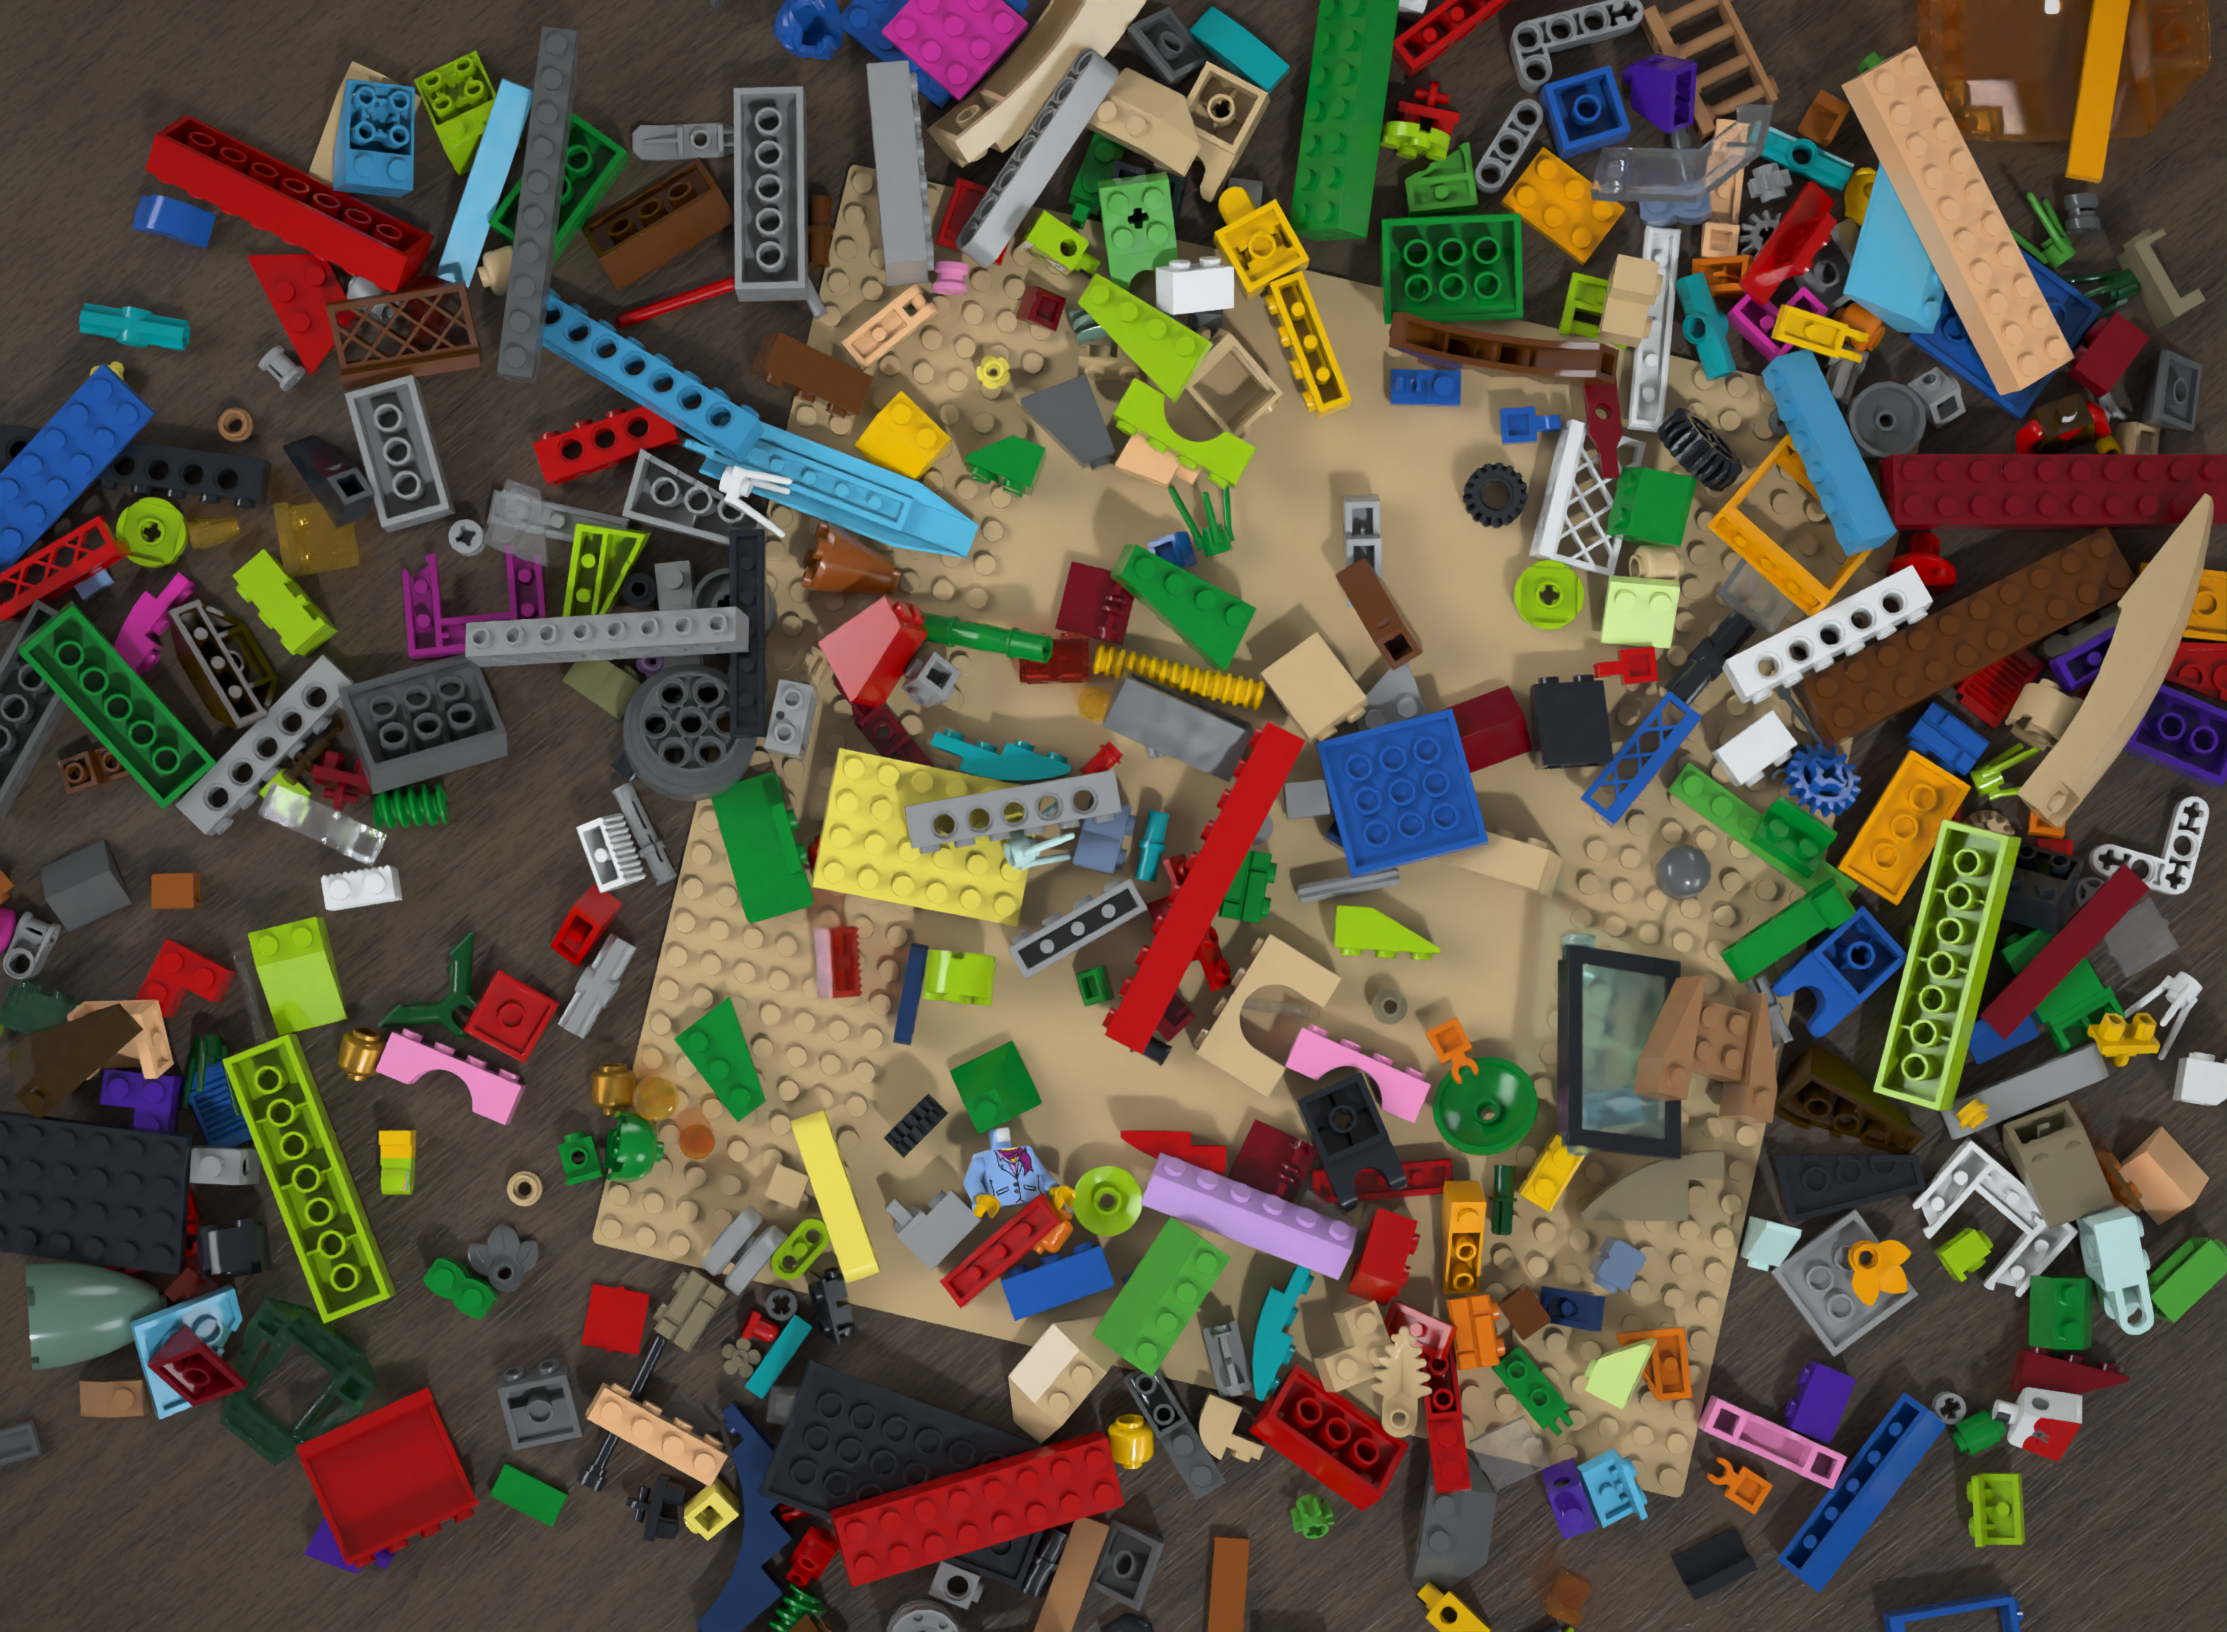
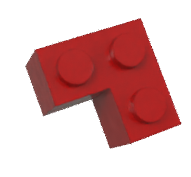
(180, 970)
(1381, 1263)

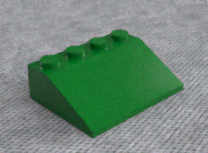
(1452, 266)

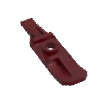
(1604, 432)
(897, 744)

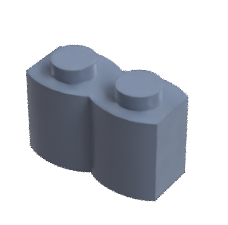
(1668, 213)
(1102, 842)

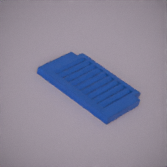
(215, 1112)

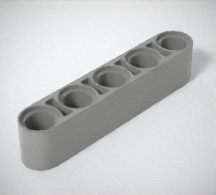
(2031, 1087)

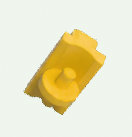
(2122, 1040)

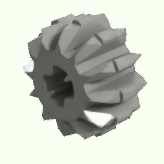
(1755, 231)

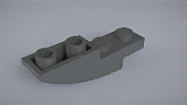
(1175, 1432)

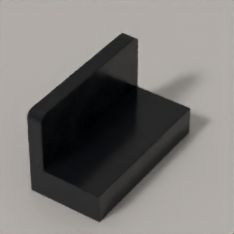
(1713, 1563)

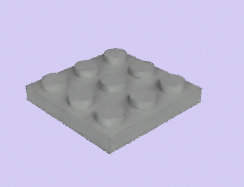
(1820, 1285)

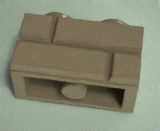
(690, 1309)

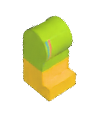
(397, 1161)

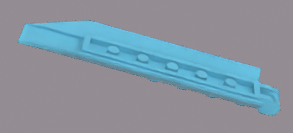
(849, 493)

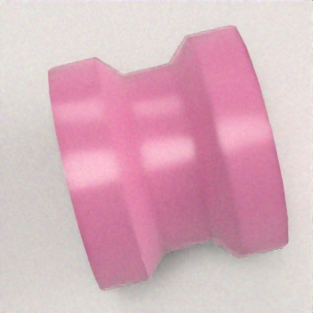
(950, 278)

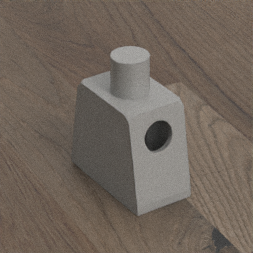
(224, 1165)

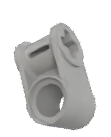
(30, 944)

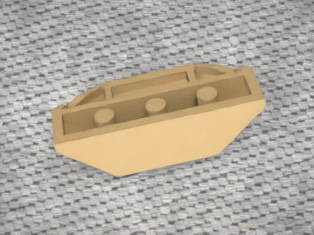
(1148, 121)
(1058, 1375)

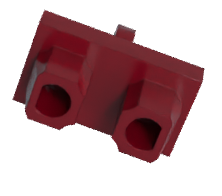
(330, 775)

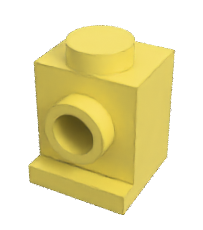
(710, 1521)

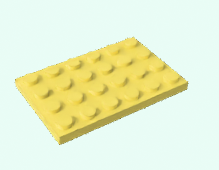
(869, 848)

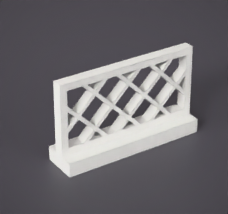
(1557, 499)

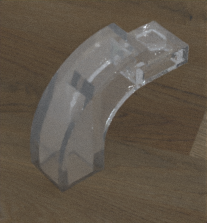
(322, 824)

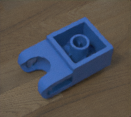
(1832, 974)

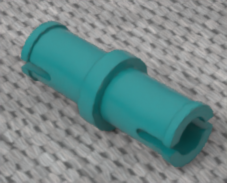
(1152, 846)

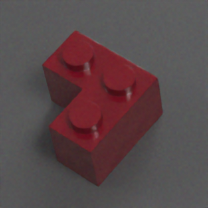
(2106, 353)

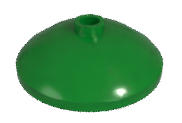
(1498, 1089)

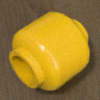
(1131, 1441)

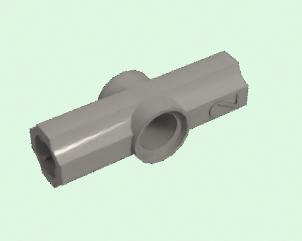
(597, 986)

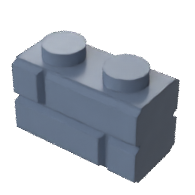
(1616, 1265)

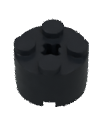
(233, 1250)

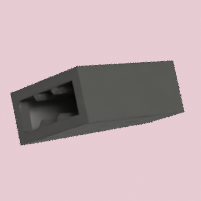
(1073, 421)

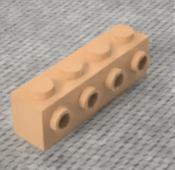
(657, 1434)

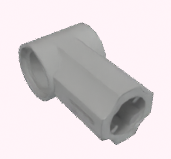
(1842, 376)

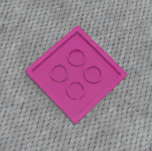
(955, 39)

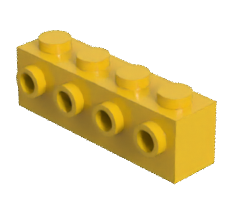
(1309, 345)

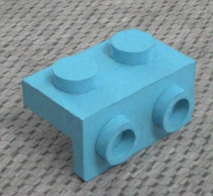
(1612, 1488)

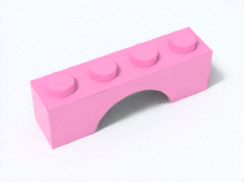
(1398, 1091)
(491, 1092)
(1772, 1441)

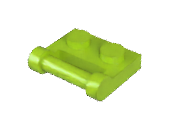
(1587, 296)

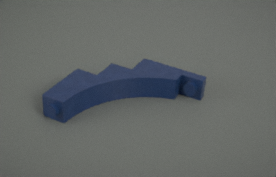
(764, 1533)

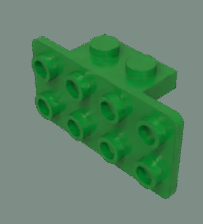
(763, 848)

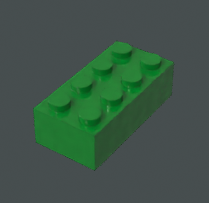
(590, 172)

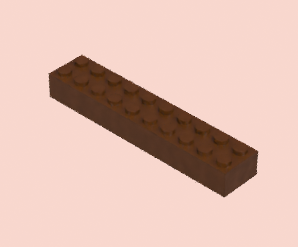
(1965, 638)

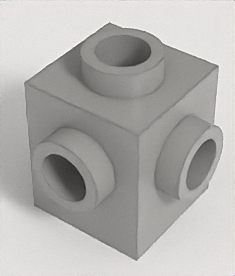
(1939, 396)
(930, 680)

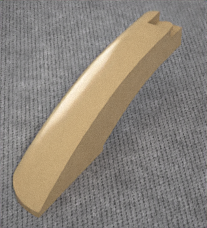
(1019, 89)
(2133, 670)

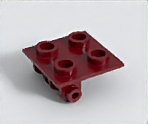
(1094, 604)
(1272, 1162)

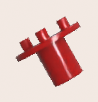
(1923, 553)

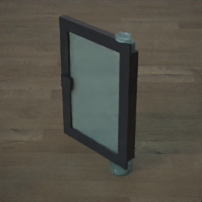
(1603, 1024)

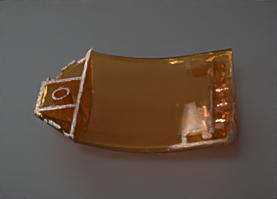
(2018, 64)

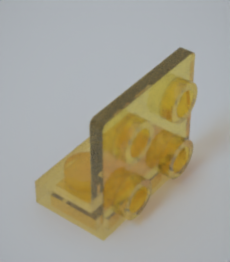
(312, 541)

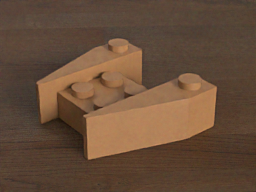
(1712, 1043)

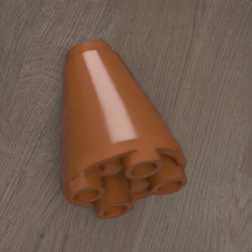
(846, 565)

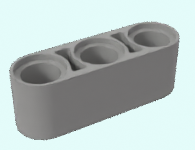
(1512, 131)

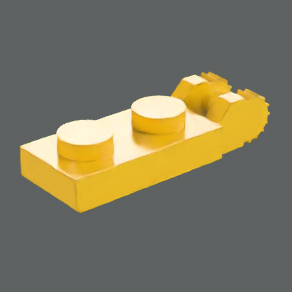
(1816, 333)

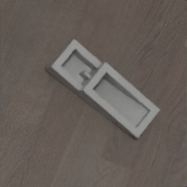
(1362, 531)

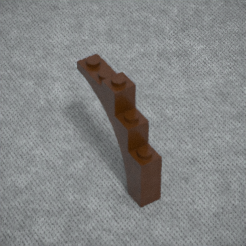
(1502, 355)

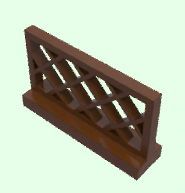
(416, 362)

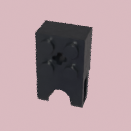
(1352, 1149)

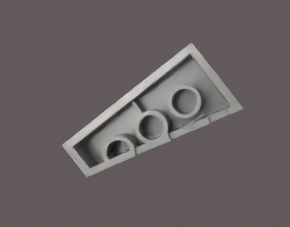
(680, 504)

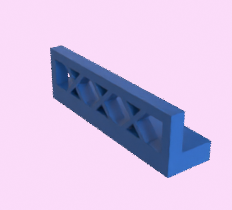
(1651, 767)

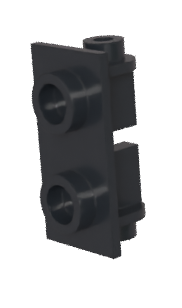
(833, 1319)

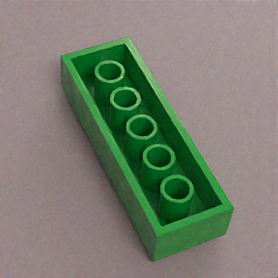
(116, 704)

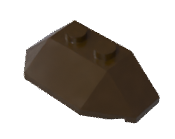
(222, 663)

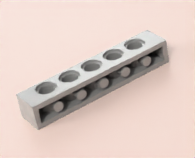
(1100, 785)
(199, 802)

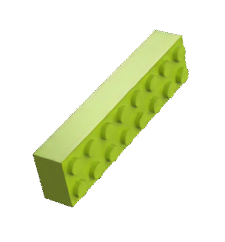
(1947, 965)
(309, 1177)

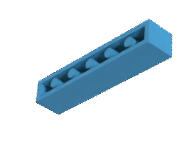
(1828, 452)

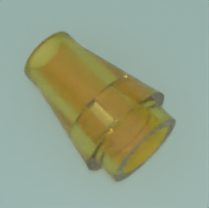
(211, 531)

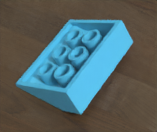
(1891, 267)

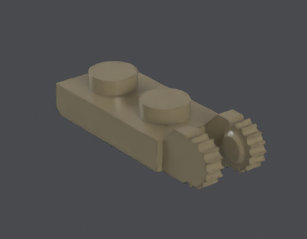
(2078, 633)

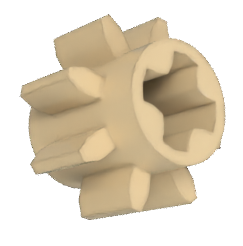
(812, 666)

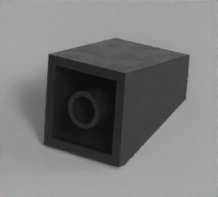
(1570, 723)

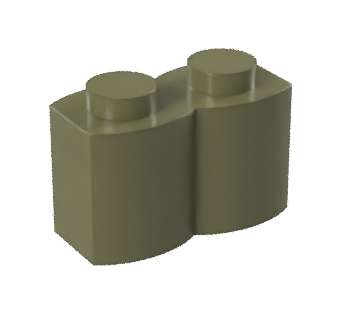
(604, 684)

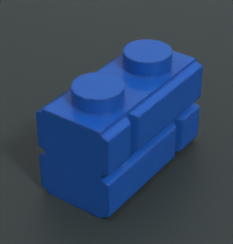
(1945, 739)

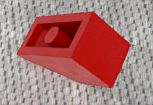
(585, 924)

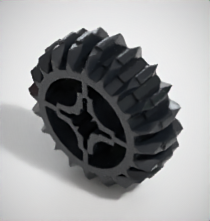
(1699, 450)

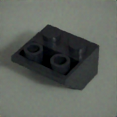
(2042, 888)

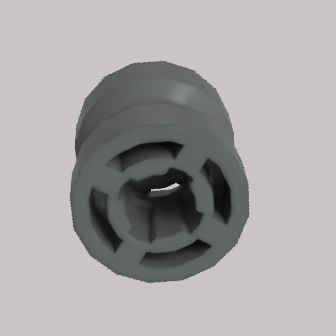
(2081, 213)

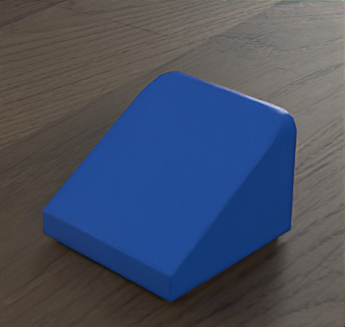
(1175, 549)

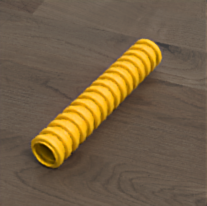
(1182, 677)

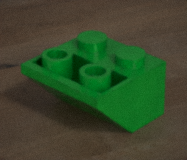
(1009, 462)

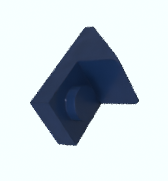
(1573, 1308)

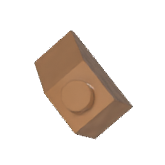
(115, 1397)

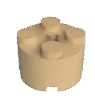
(2042, 714)

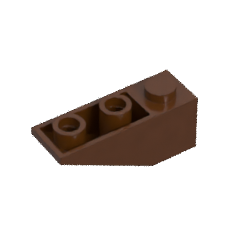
(1380, 614)

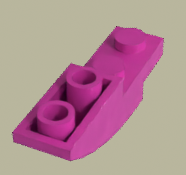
(148, 619)

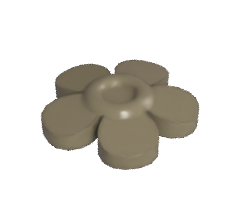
(741, 1357)

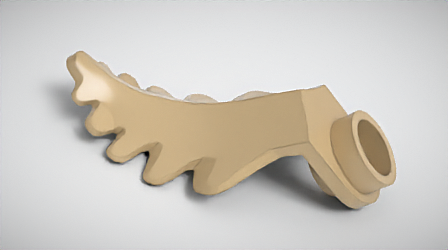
(1401, 1383)

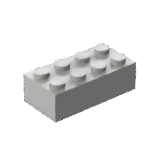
(400, 453)

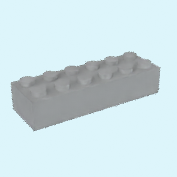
(900, 173)
(770, 194)

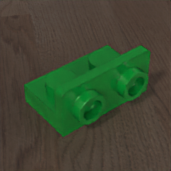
(1793, 836)

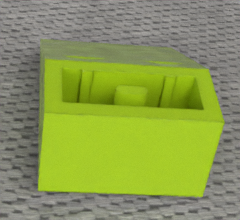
(459, 106)

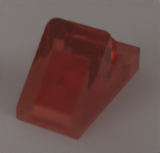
(418, 308)

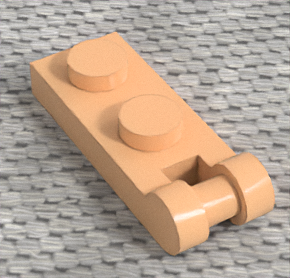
(888, 327)

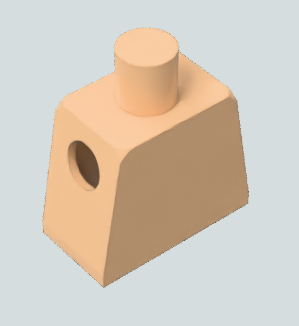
(1151, 466)

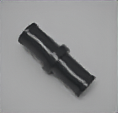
(1044, 1561)

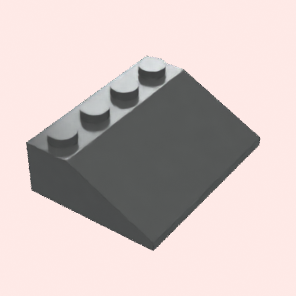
(423, 722)

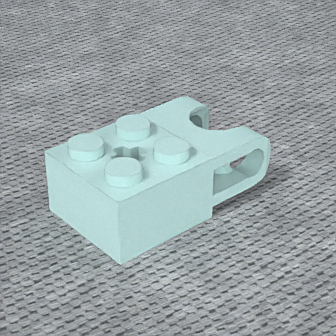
(2117, 1264)

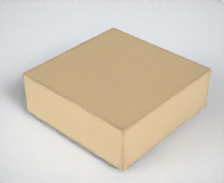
(787, 1186)

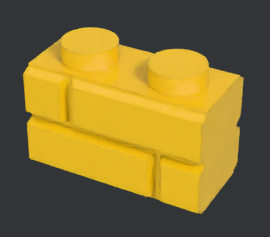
(1549, 1174)

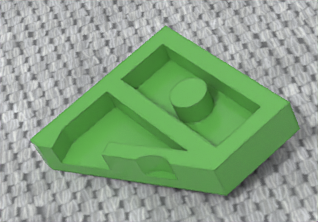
(1443, 186)

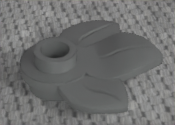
(501, 1253)

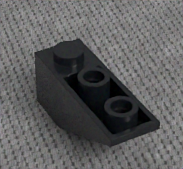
(332, 480)

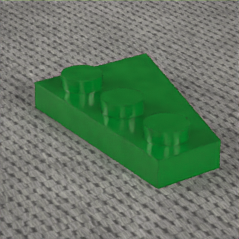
(723, 1059)

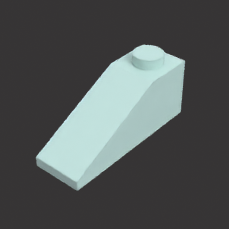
(1767, 1243)

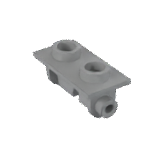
(1228, 1359)

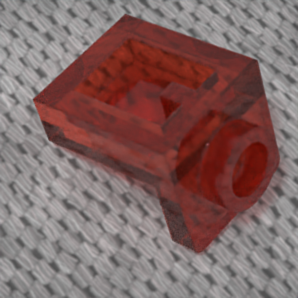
(190, 1284)

